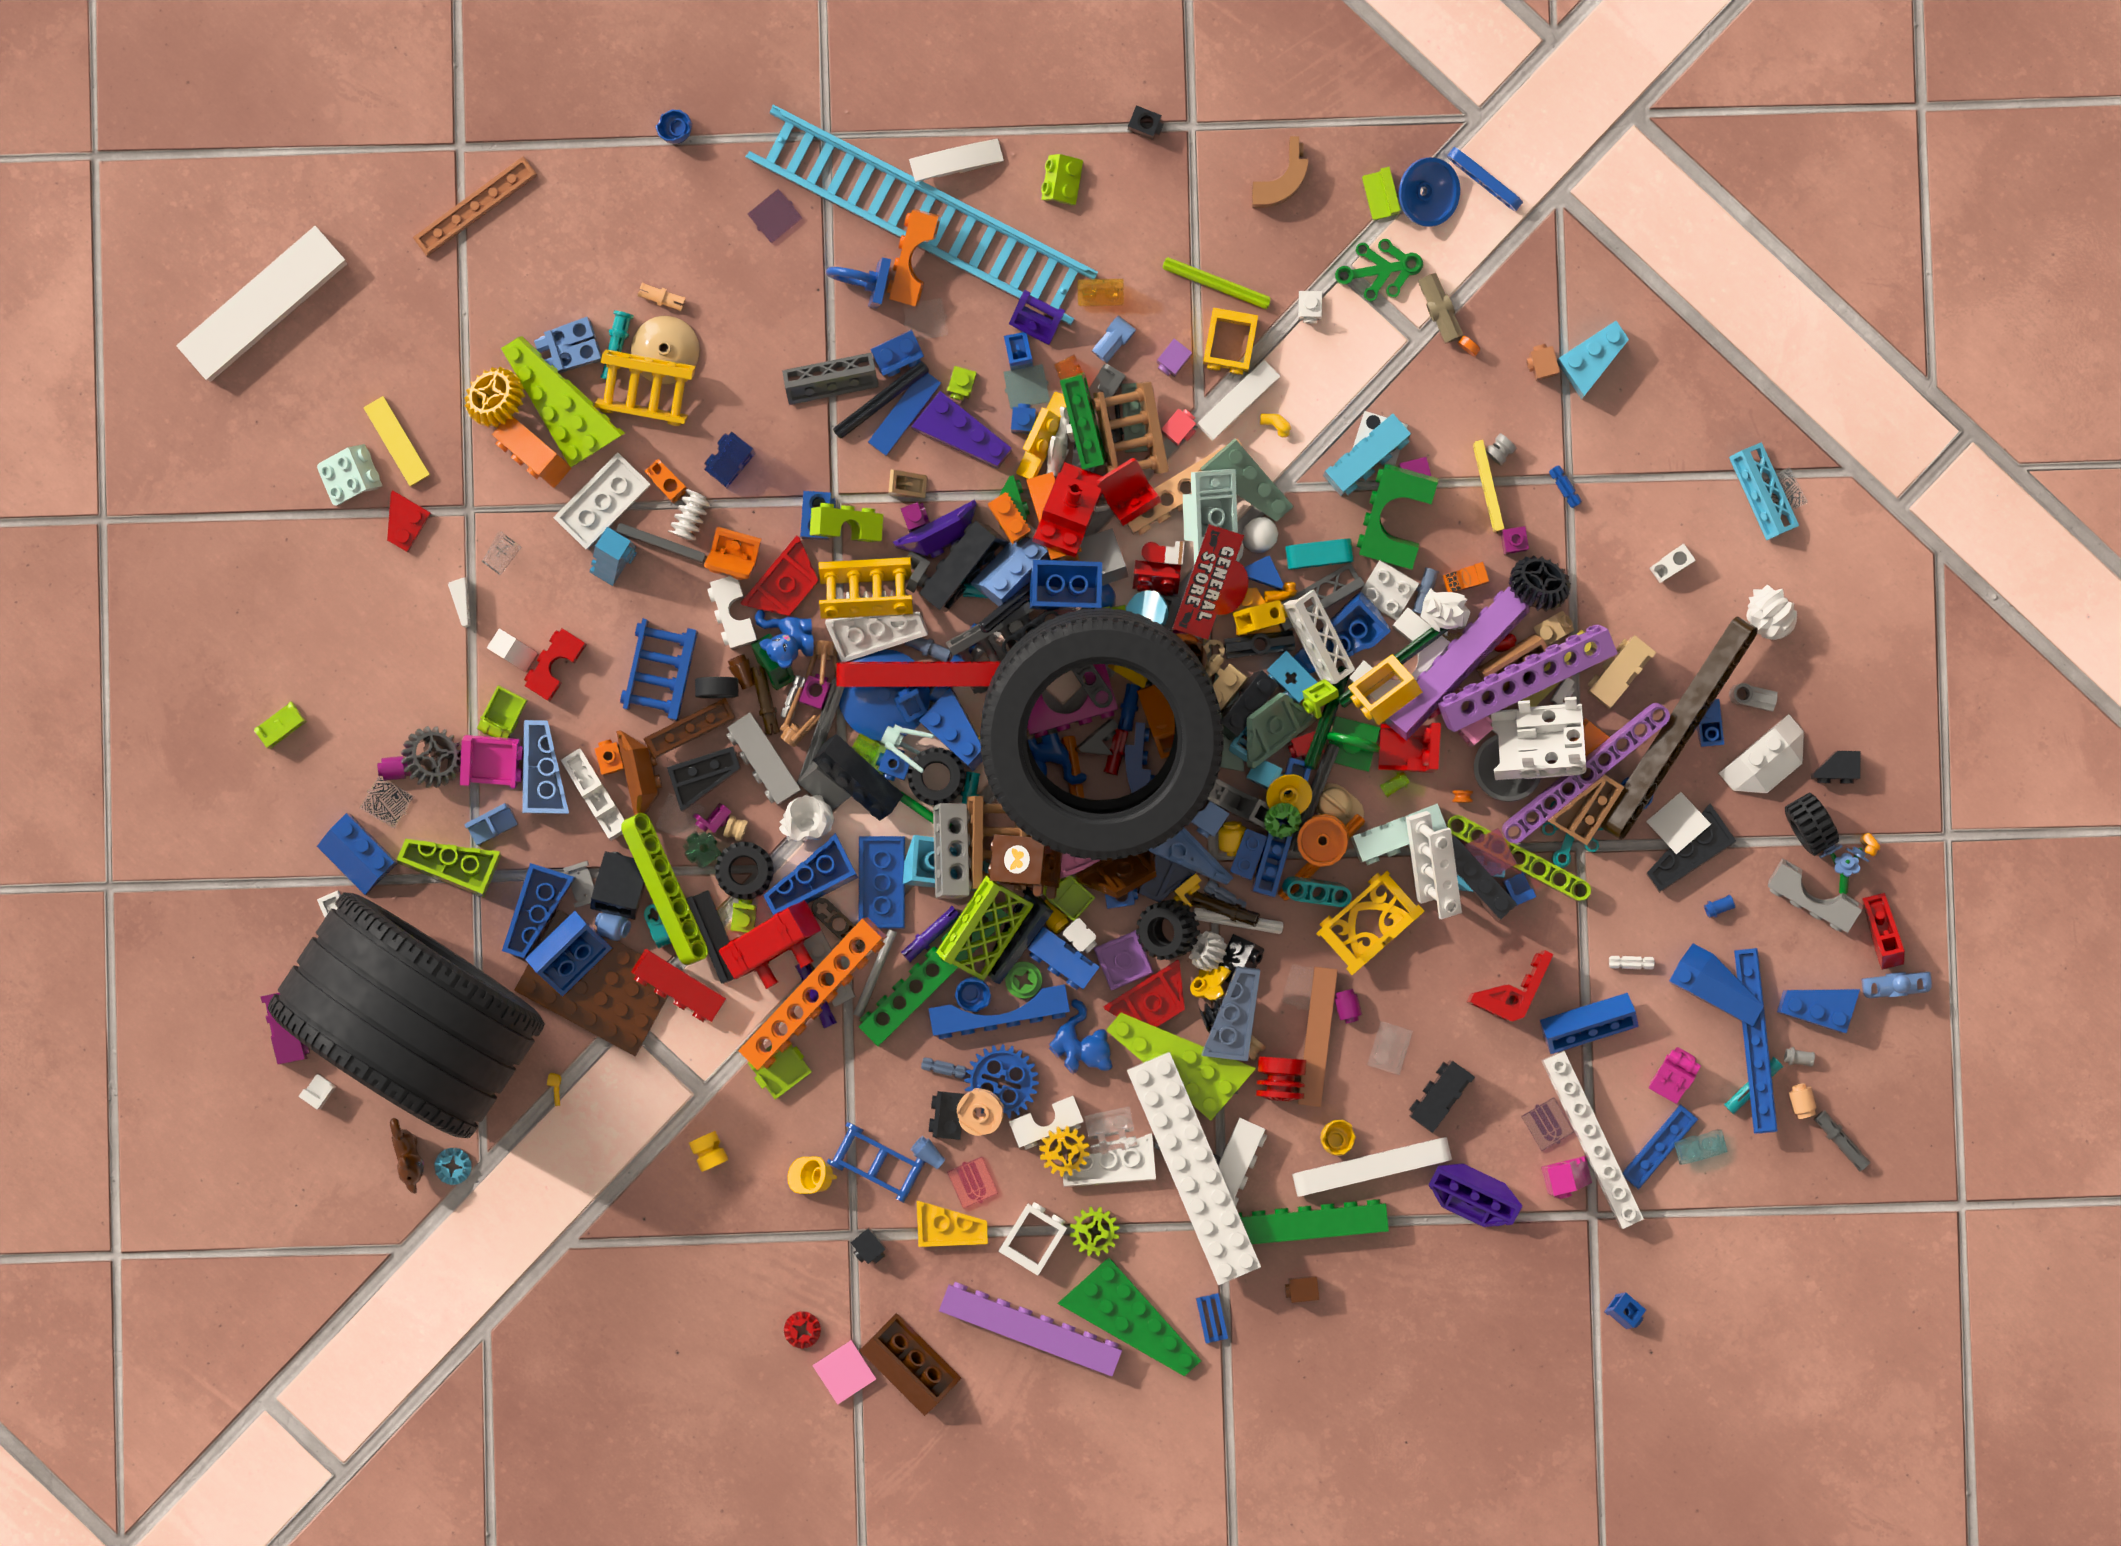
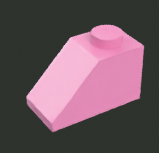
(1476, 731)

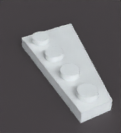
(1116, 1167)

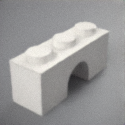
(737, 632)
(1028, 1132)

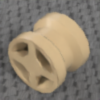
(735, 828)
(1255, 1047)

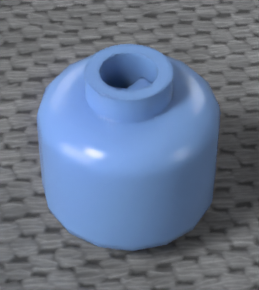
(612, 926)

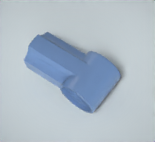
(1116, 335)

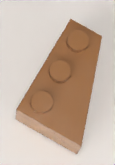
(1587, 810)

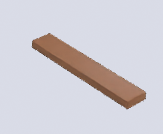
(475, 206)
(1318, 1035)

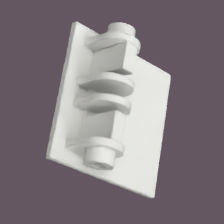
(1389, 589)

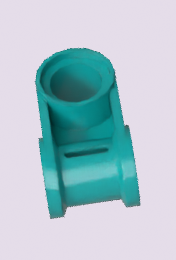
(656, 928)

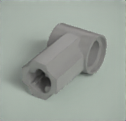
(1755, 697)

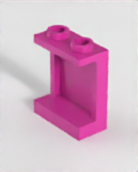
(490, 760)

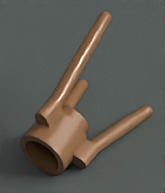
(823, 651)
(795, 733)

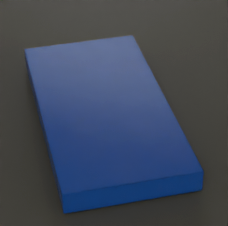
(882, 880)

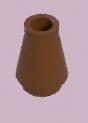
(741, 669)

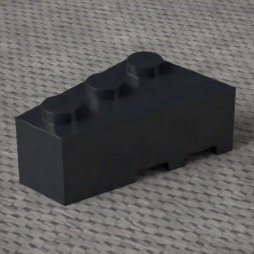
(702, 774)
(1440, 1095)

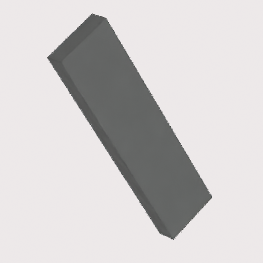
(661, 543)

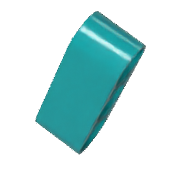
(1319, 554)
(1327, 894)

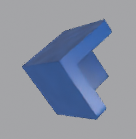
(1519, 888)

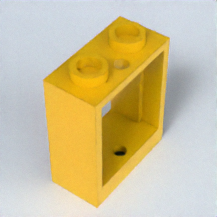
(1235, 318)
(1394, 699)

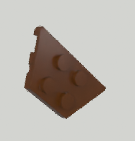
(1119, 875)

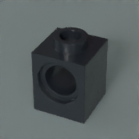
(1140, 114)

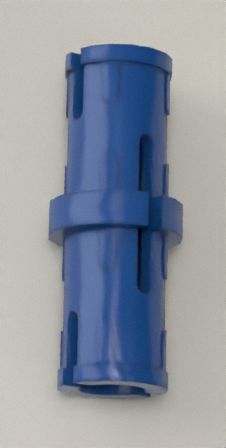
(1129, 707)

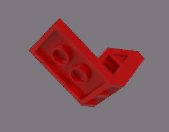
(1416, 754)
(1497, 999)

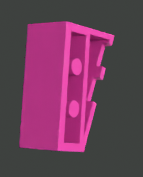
(1566, 1177)

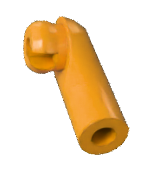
(1288, 592)
(1872, 844)

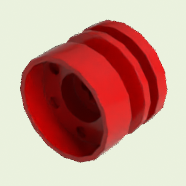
(1281, 1078)

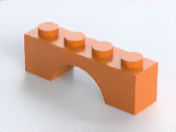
(906, 285)

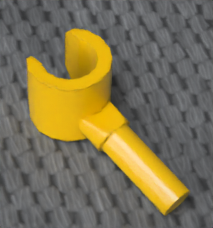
(555, 1080)

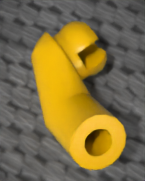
(1278, 422)

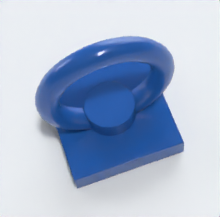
(872, 281)

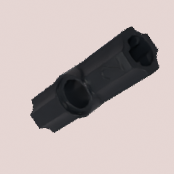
(1245, 647)

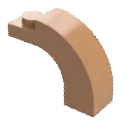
(1280, 190)

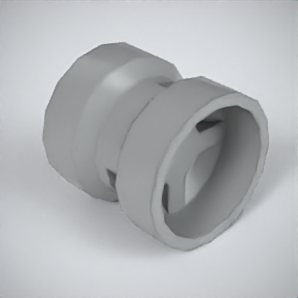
(1500, 449)

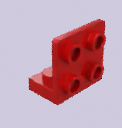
(1156, 577)

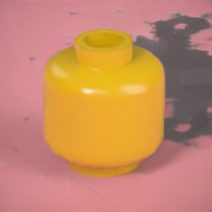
(1230, 837)

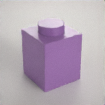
(1173, 358)

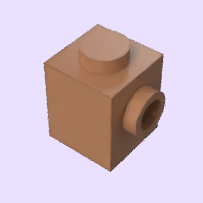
(1543, 362)

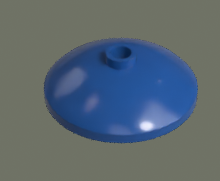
(1439, 193)

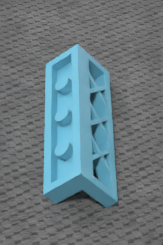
(1759, 492)

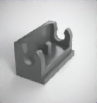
(1107, 381)

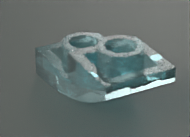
(1700, 1147)

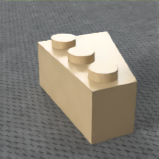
(1620, 671)

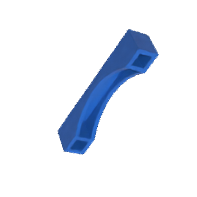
(952, 1019)

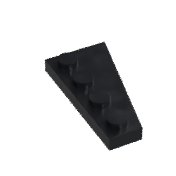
(1705, 846)
(1023, 937)

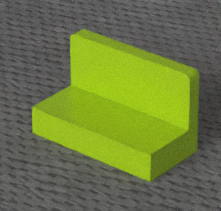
(1381, 194)

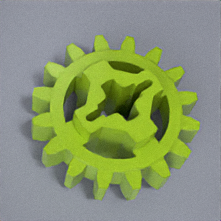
(1083, 1228)

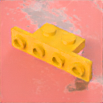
(1040, 436)

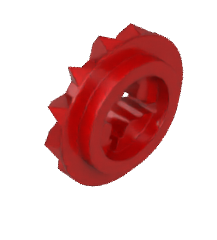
(799, 1319)

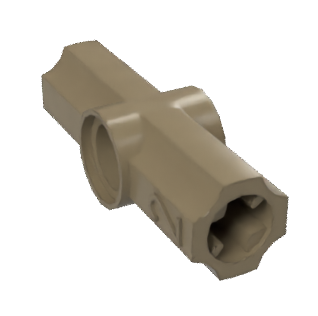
(1440, 308)

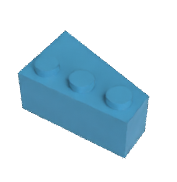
(612, 555)

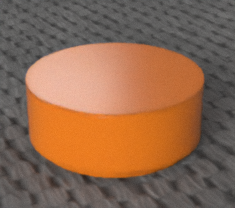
(1469, 346)

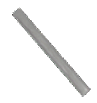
(875, 972)

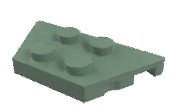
(1274, 727)

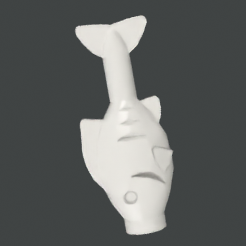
(1058, 445)

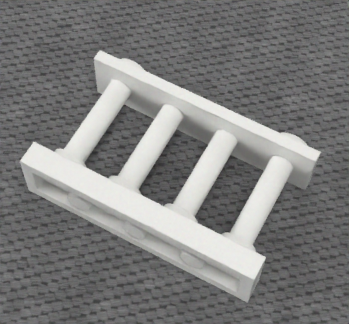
(1433, 864)

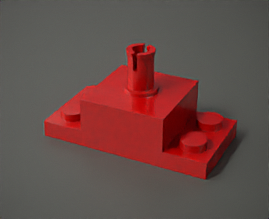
(1068, 510)

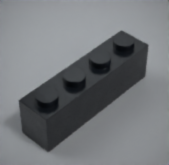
(857, 777)

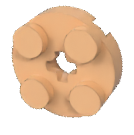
(967, 1115)

